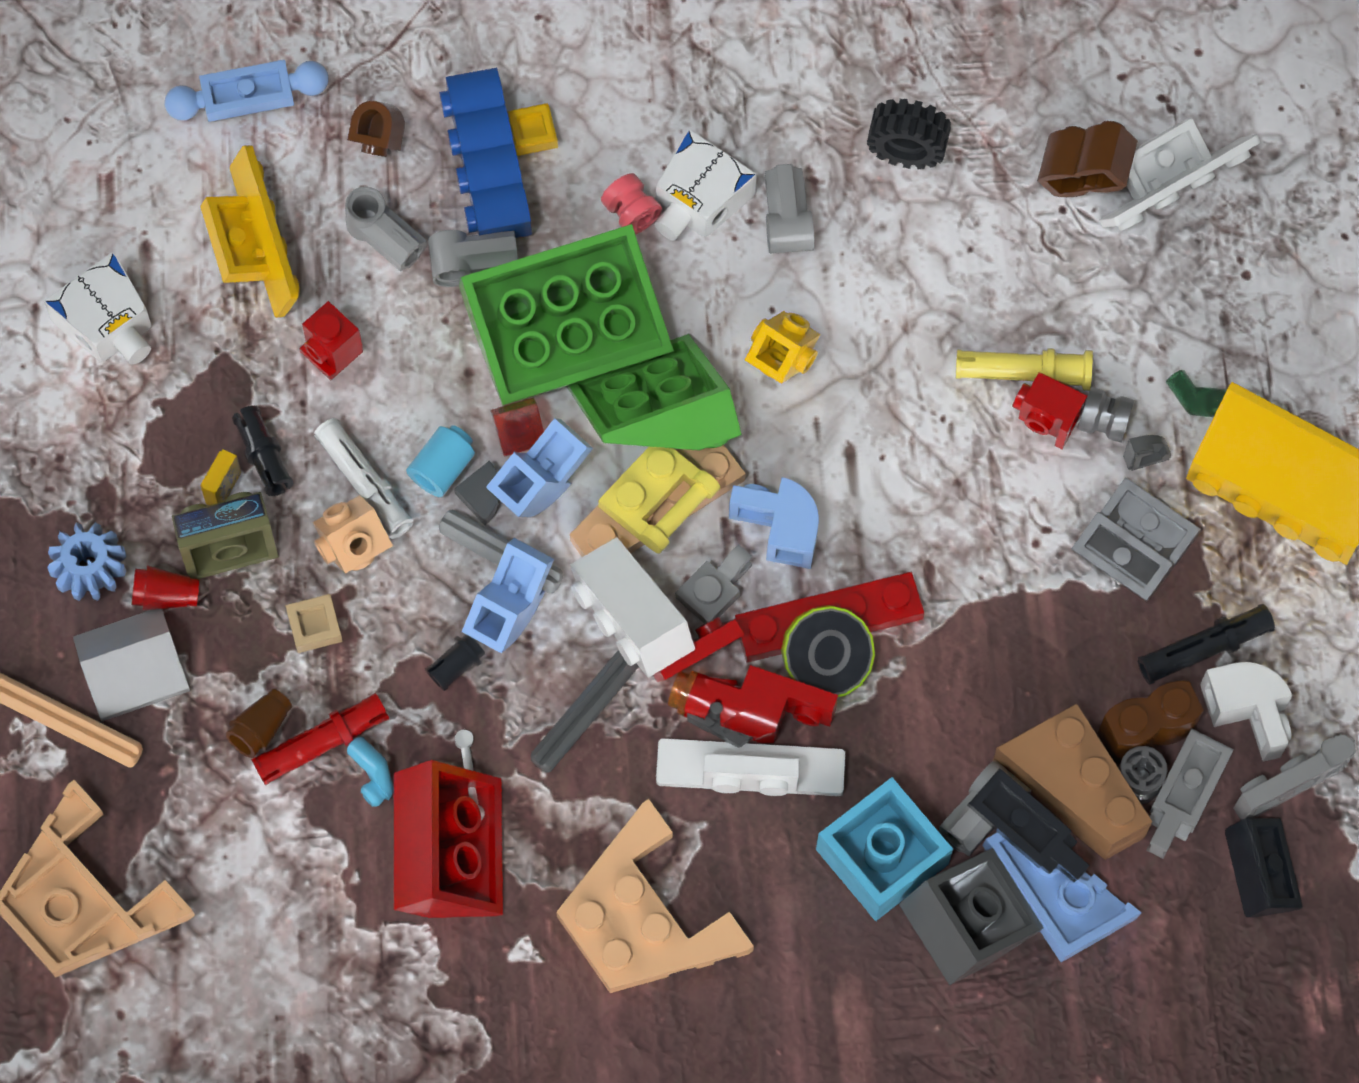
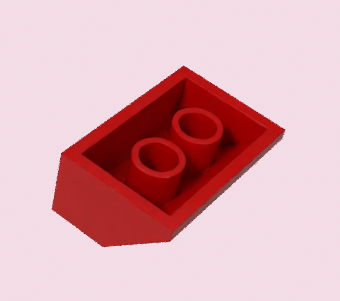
(442, 849)

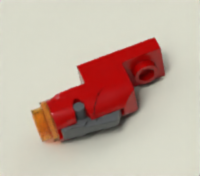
(750, 710)

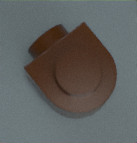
(377, 127)

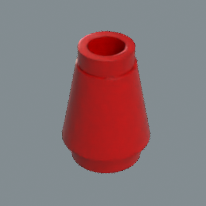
(163, 589)

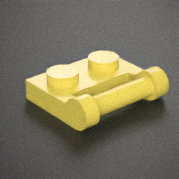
(647, 486)

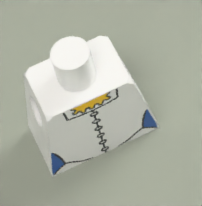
(701, 188)
(102, 312)

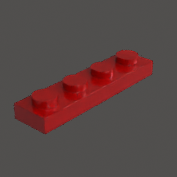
(878, 603)

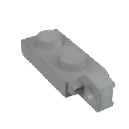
(1187, 790)

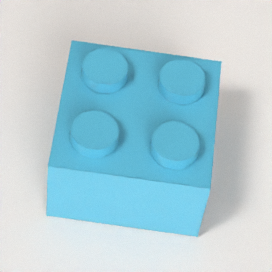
(883, 848)

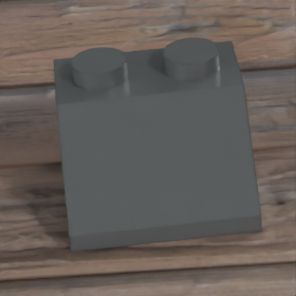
(970, 915)

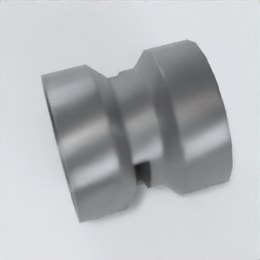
(1106, 414)
(1143, 785)

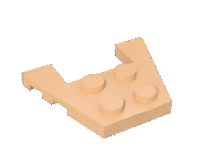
(65, 909)
(625, 924)

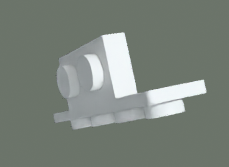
(1170, 164)
(753, 767)

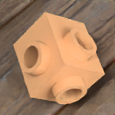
(351, 535)

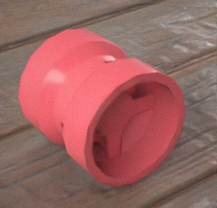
(630, 203)

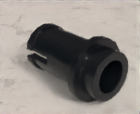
(455, 661)

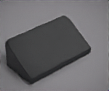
(1263, 867)

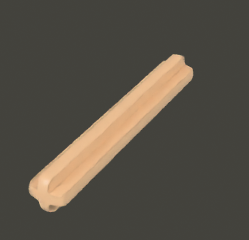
(69, 722)

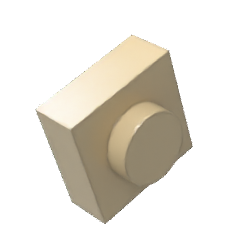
(314, 623)

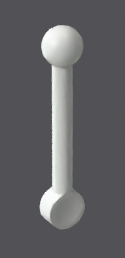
(464, 741)

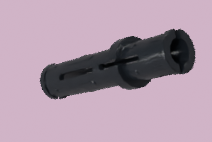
(1223, 636)

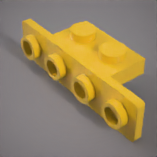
(247, 234)

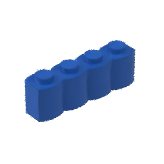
(487, 154)

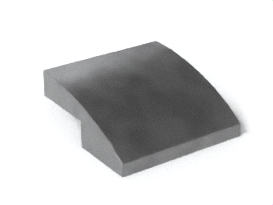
(1136, 539)

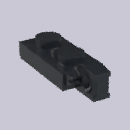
(1028, 826)

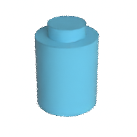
(441, 460)

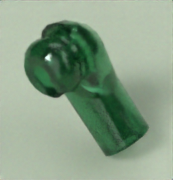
(1195, 400)

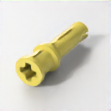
(1065, 368)

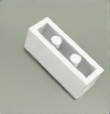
(631, 608)

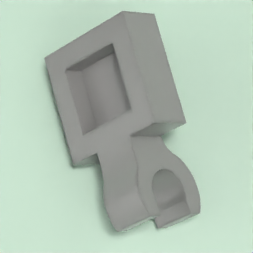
(712, 590)

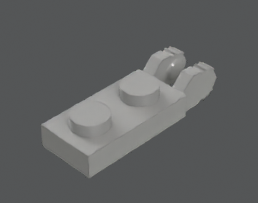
(1296, 777)

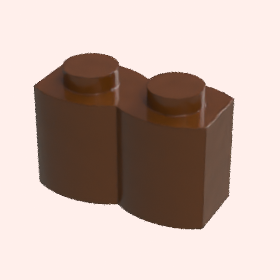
(1087, 160)
(1151, 721)

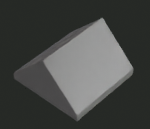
(130, 664)

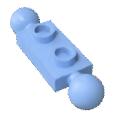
(246, 90)

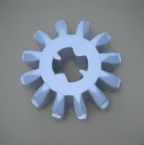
(94, 575)

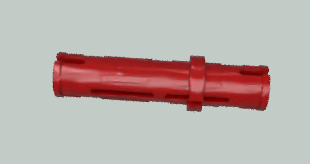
(323, 737)

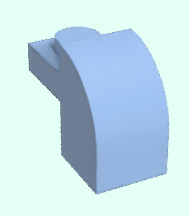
(539, 477)
(789, 514)
(511, 598)

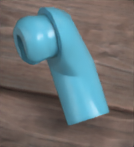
(377, 769)

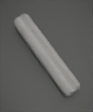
(486, 543)

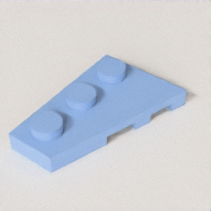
(1070, 912)

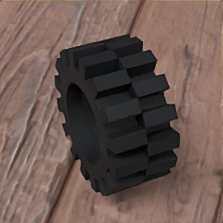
(908, 134)

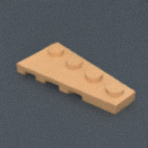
(600, 528)

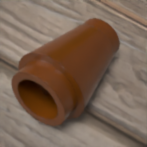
(258, 724)

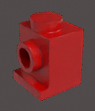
(330, 340)
(1050, 408)

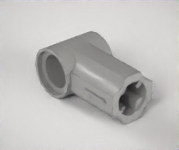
(788, 222)
(384, 230)
(458, 255)
(963, 827)

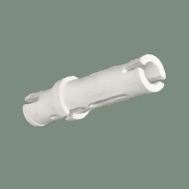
(363, 477)

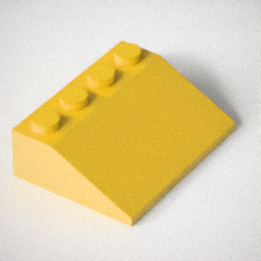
(1281, 473)

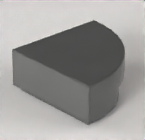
(1146, 451)
(477, 496)

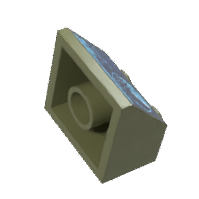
(224, 535)

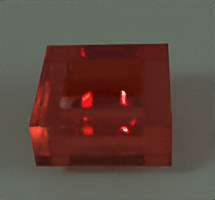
(517, 426)

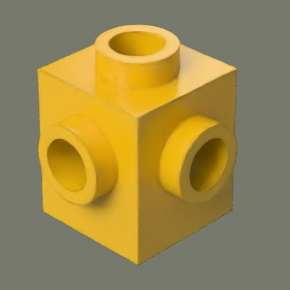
(783, 346)

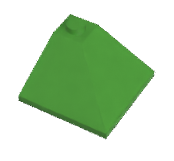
(661, 402)

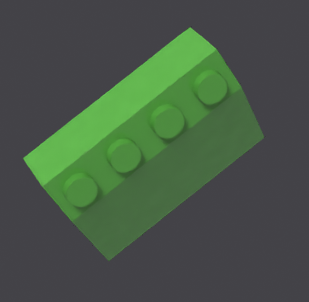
(565, 315)

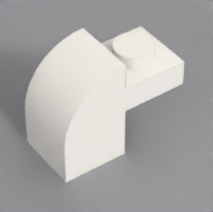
(1251, 693)

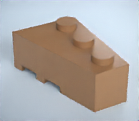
(1077, 782)

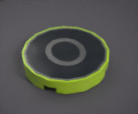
(828, 650)

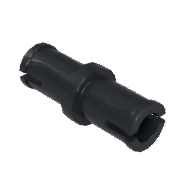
(262, 450)

